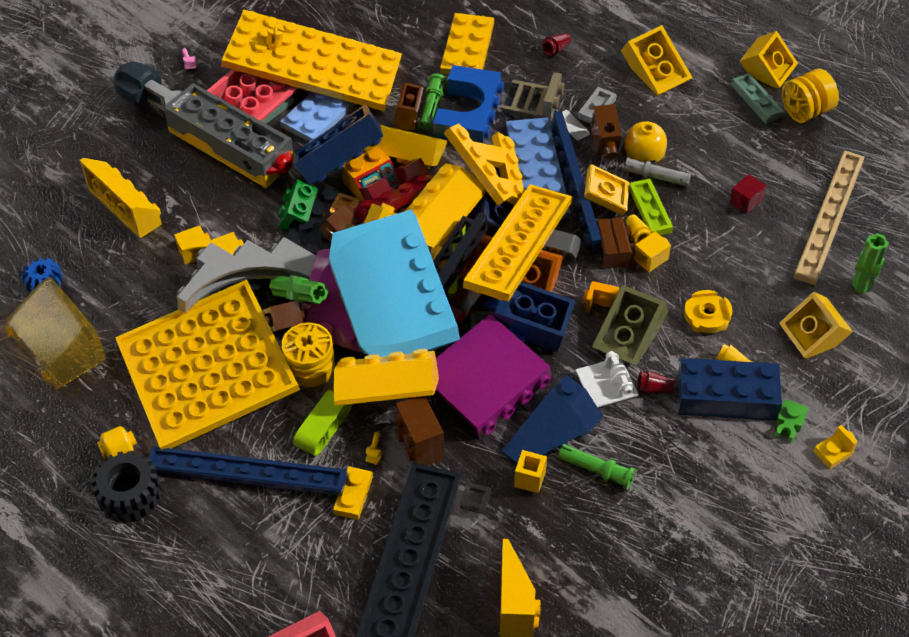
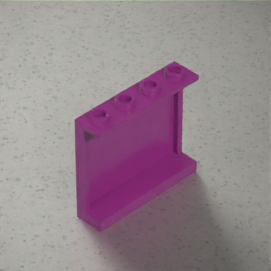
(489, 375)

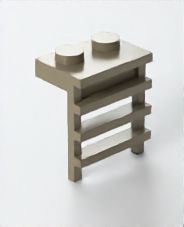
(548, 101)

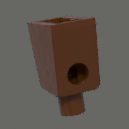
(606, 138)

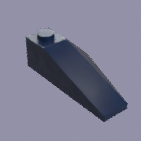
(559, 418)

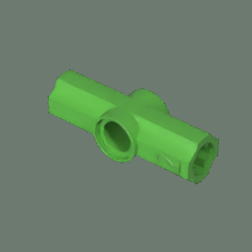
(869, 263)
(298, 289)

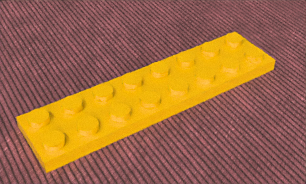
(517, 243)

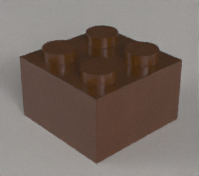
(419, 431)

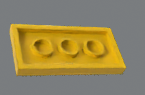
(467, 42)

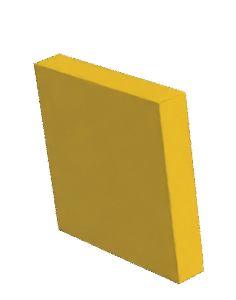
(606, 189)

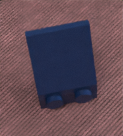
(537, 315)

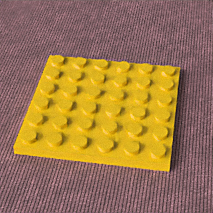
(206, 365)

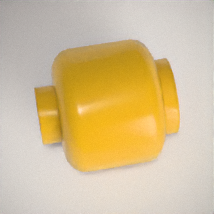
(116, 441)

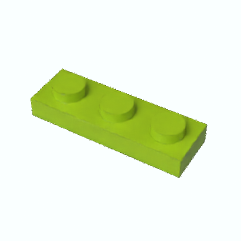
(650, 206)

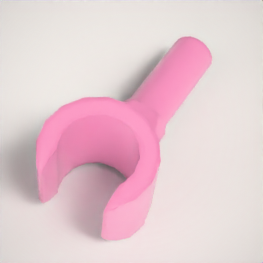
(190, 62)

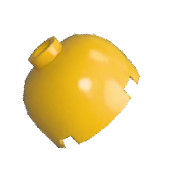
(645, 142)

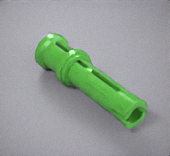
(433, 96)
(607, 469)

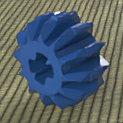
(39, 271)

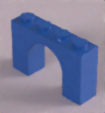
(474, 84)

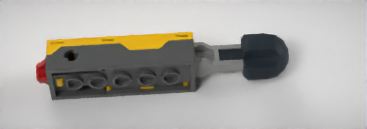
(210, 124)

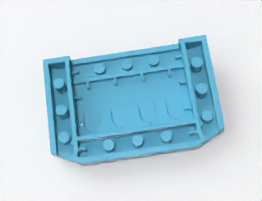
(391, 287)

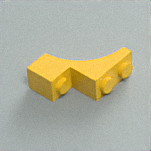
(193, 240)

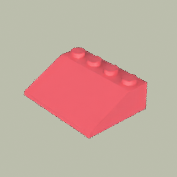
(252, 93)

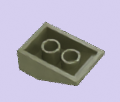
(631, 325)

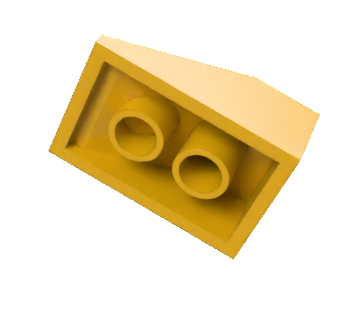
(656, 61)
(518, 604)

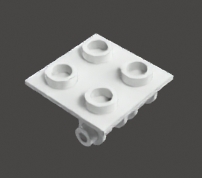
(607, 381)

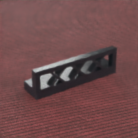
(463, 251)

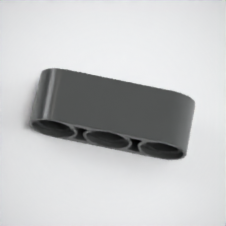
(563, 244)

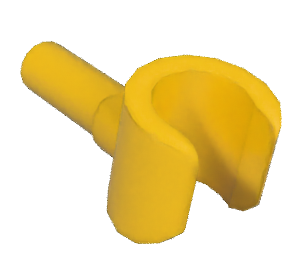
(373, 454)

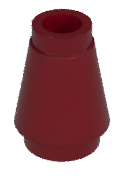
(554, 44)
(652, 382)

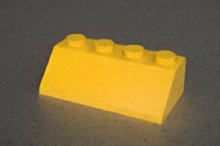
(410, 145)
(121, 197)
(445, 201)
(385, 377)

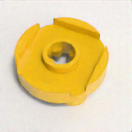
(704, 322)

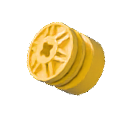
(810, 95)
(309, 354)

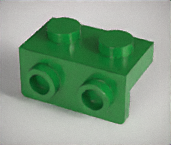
(297, 205)

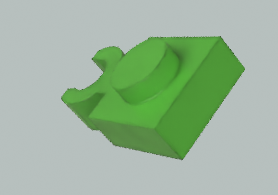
(790, 419)

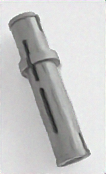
(658, 172)

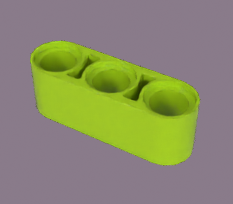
(321, 424)

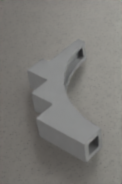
(248, 262)

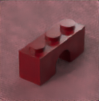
(407, 173)

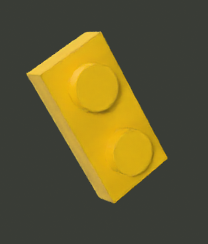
(354, 493)

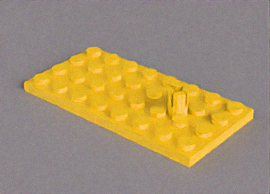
(312, 60)

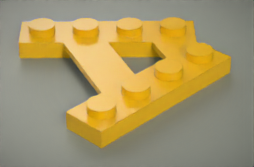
(484, 157)

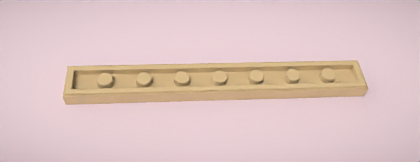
(828, 218)

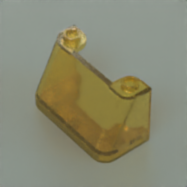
(55, 334)

